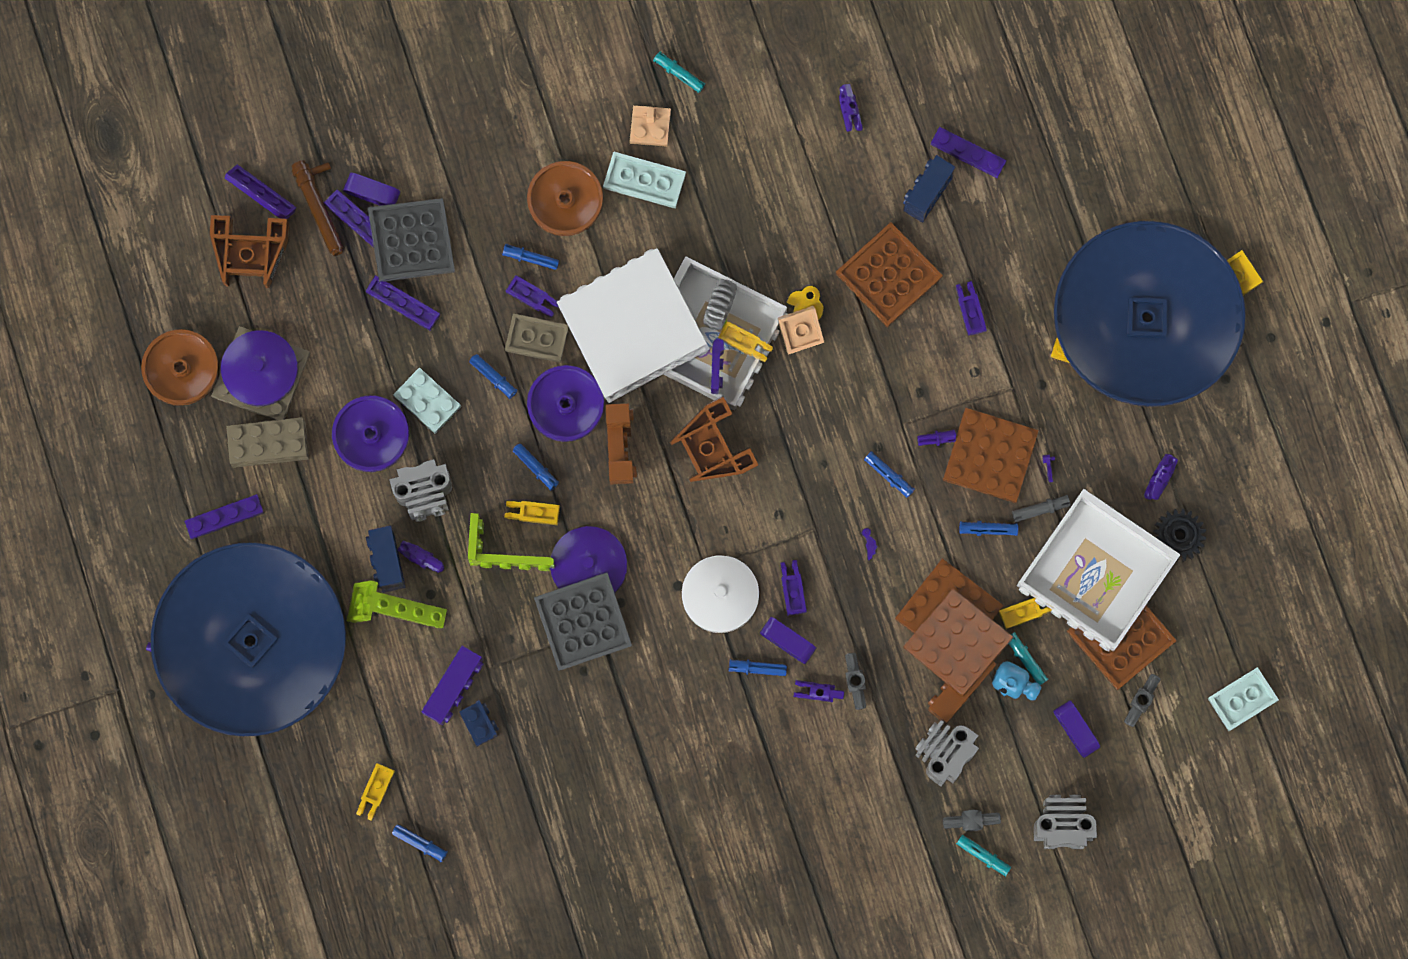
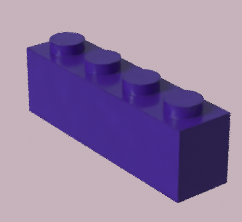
(452, 685)

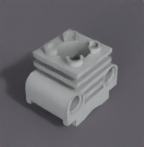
(423, 493)
(947, 751)
(1064, 823)

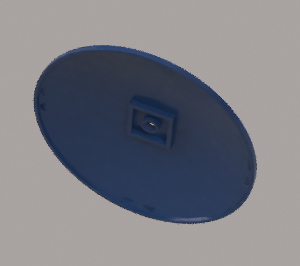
(1155, 272)
(204, 628)

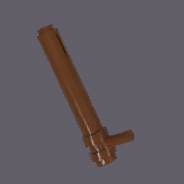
(306, 182)

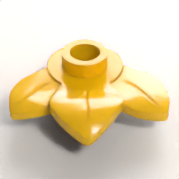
(800, 300)

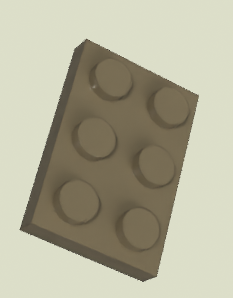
(536, 338)

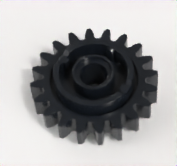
(1185, 524)

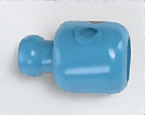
(1014, 681)

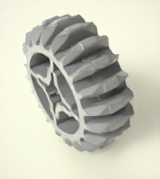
(720, 304)

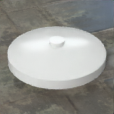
(720, 594)

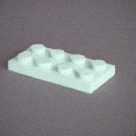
(644, 180)

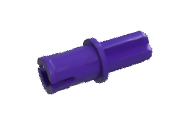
(937, 438)

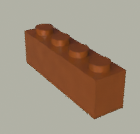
(950, 701)

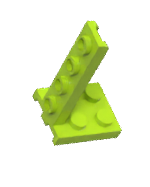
(504, 561)
(367, 600)

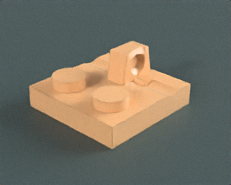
(650, 126)
(800, 330)

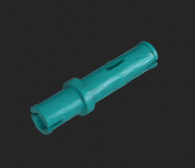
(672, 67)
(1027, 660)
(983, 855)

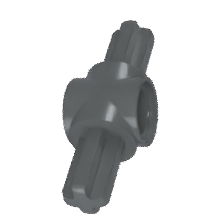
(853, 671)
(1137, 709)
(971, 820)

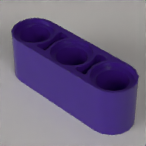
(371, 190)
(788, 640)
(1076, 729)

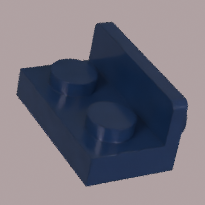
(478, 723)

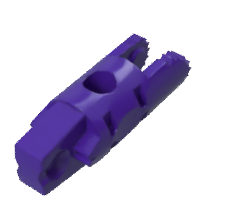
(849, 108)
(1160, 477)
(420, 556)
(828, 691)

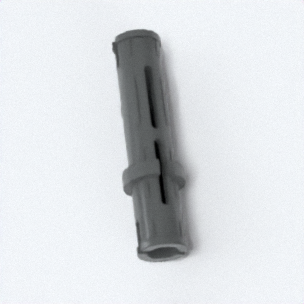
(1041, 508)

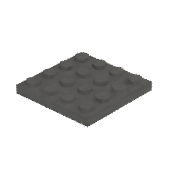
(411, 240)
(582, 621)

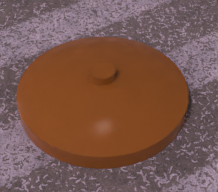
(565, 198)
(180, 367)

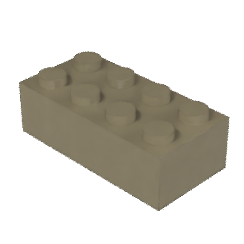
(267, 442)

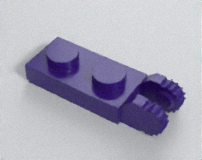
(530, 295)
(971, 310)
(717, 364)
(793, 590)

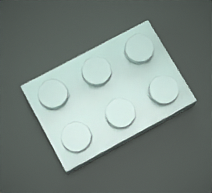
(427, 400)
(1243, 699)

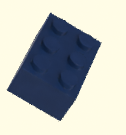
(928, 188)
(385, 559)

